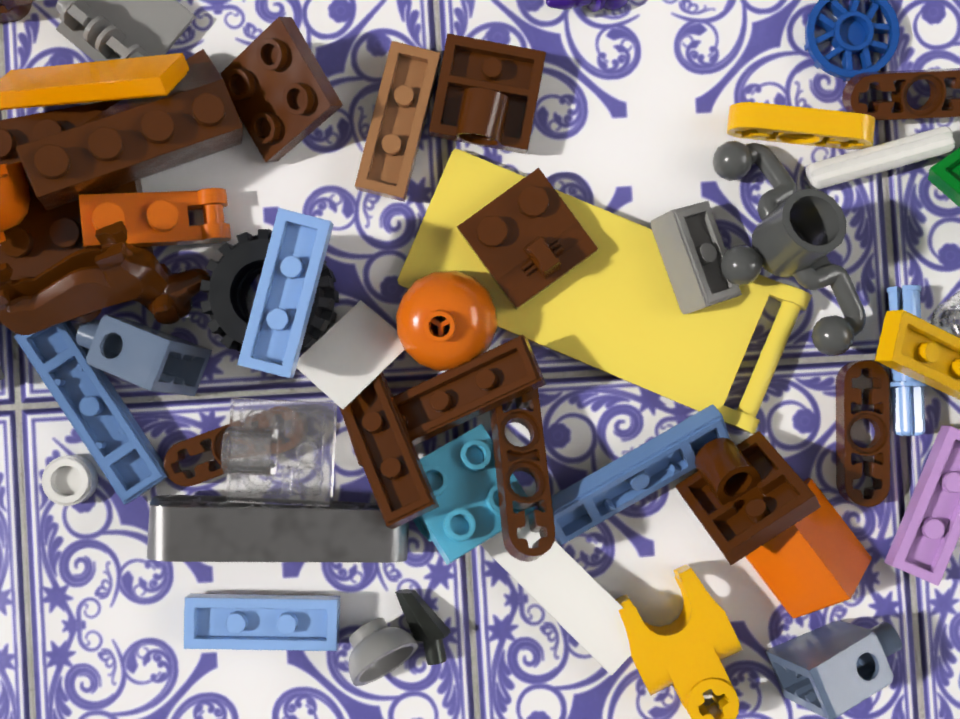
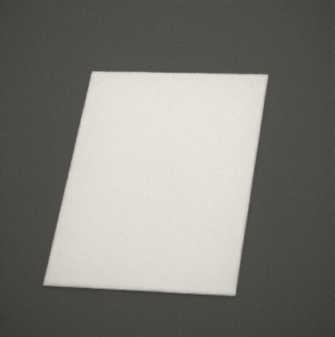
(351, 354)

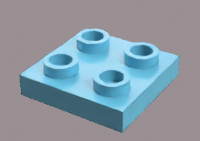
(467, 495)

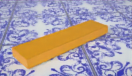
(92, 81)

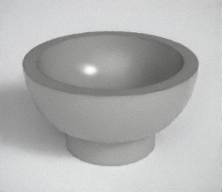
(378, 651)

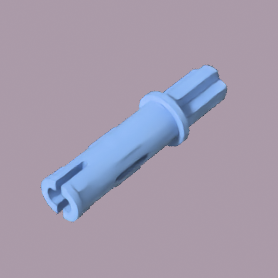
(907, 392)

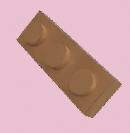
(398, 121)

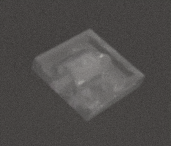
(280, 452)

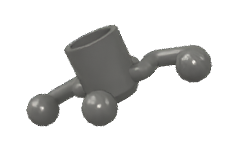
(793, 241)

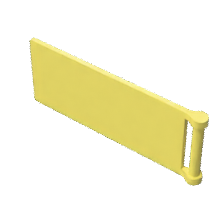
(615, 304)

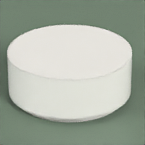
(69, 480)

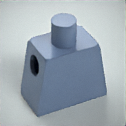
(143, 355)
(835, 666)

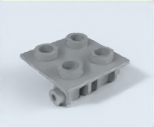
(122, 27)

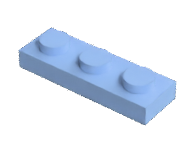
(285, 293)
(262, 622)

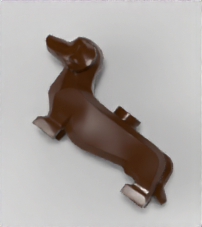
(95, 280)

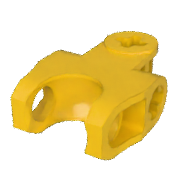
(686, 650)

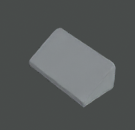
(693, 256)

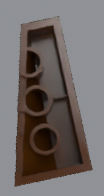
(135, 138)

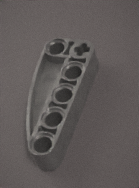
(222, 531)

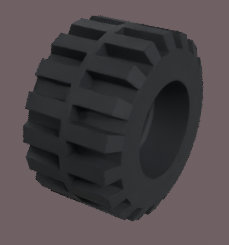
(231, 282)

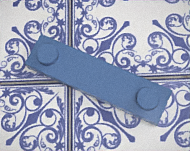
(95, 411)
(634, 475)

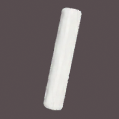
(880, 158)

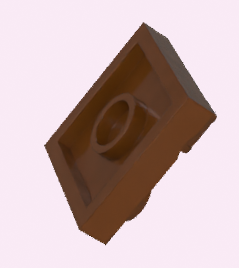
(527, 238)

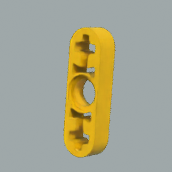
(801, 125)

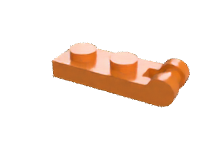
(156, 217)

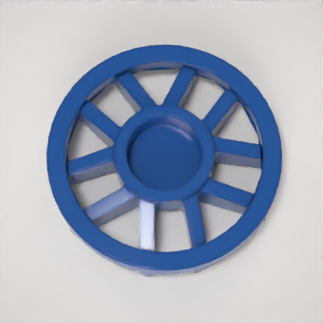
(850, 36)

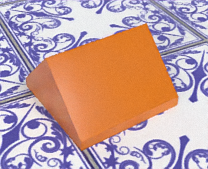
(812, 561)

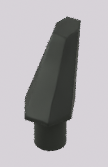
(424, 625)

